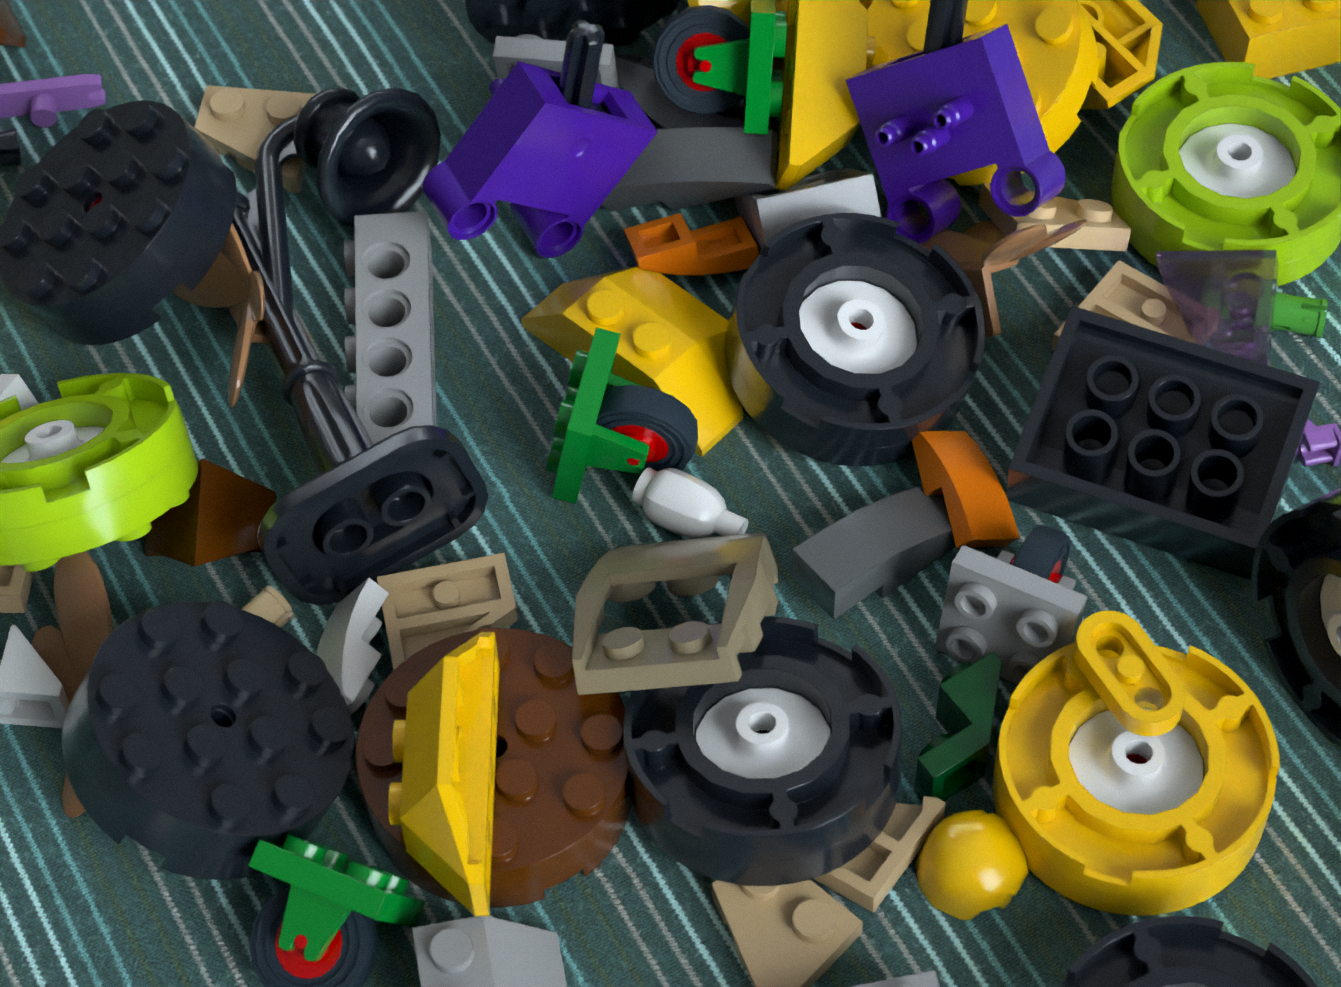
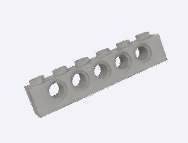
(392, 321)

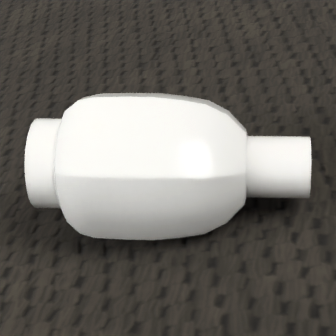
(685, 504)

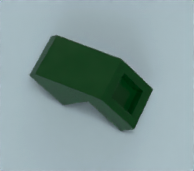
(966, 713)

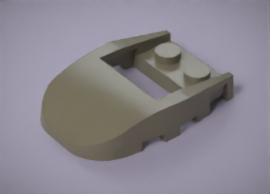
(692, 650)

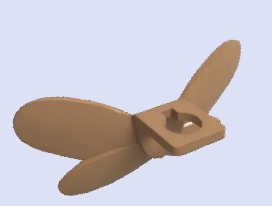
(986, 250)
(233, 286)
(84, 626)

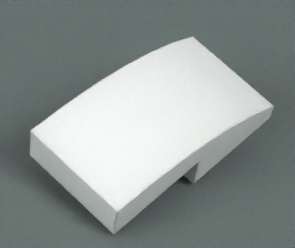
(346, 641)

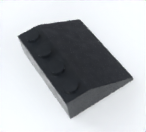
(1160, 441)

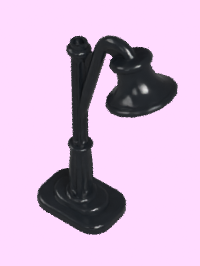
(414, 489)

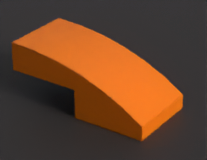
(673, 249)
(973, 495)

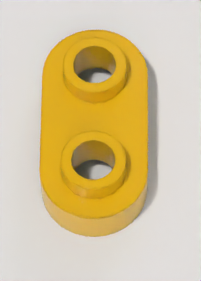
(1133, 677)

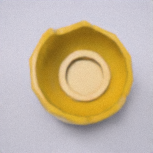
(971, 864)

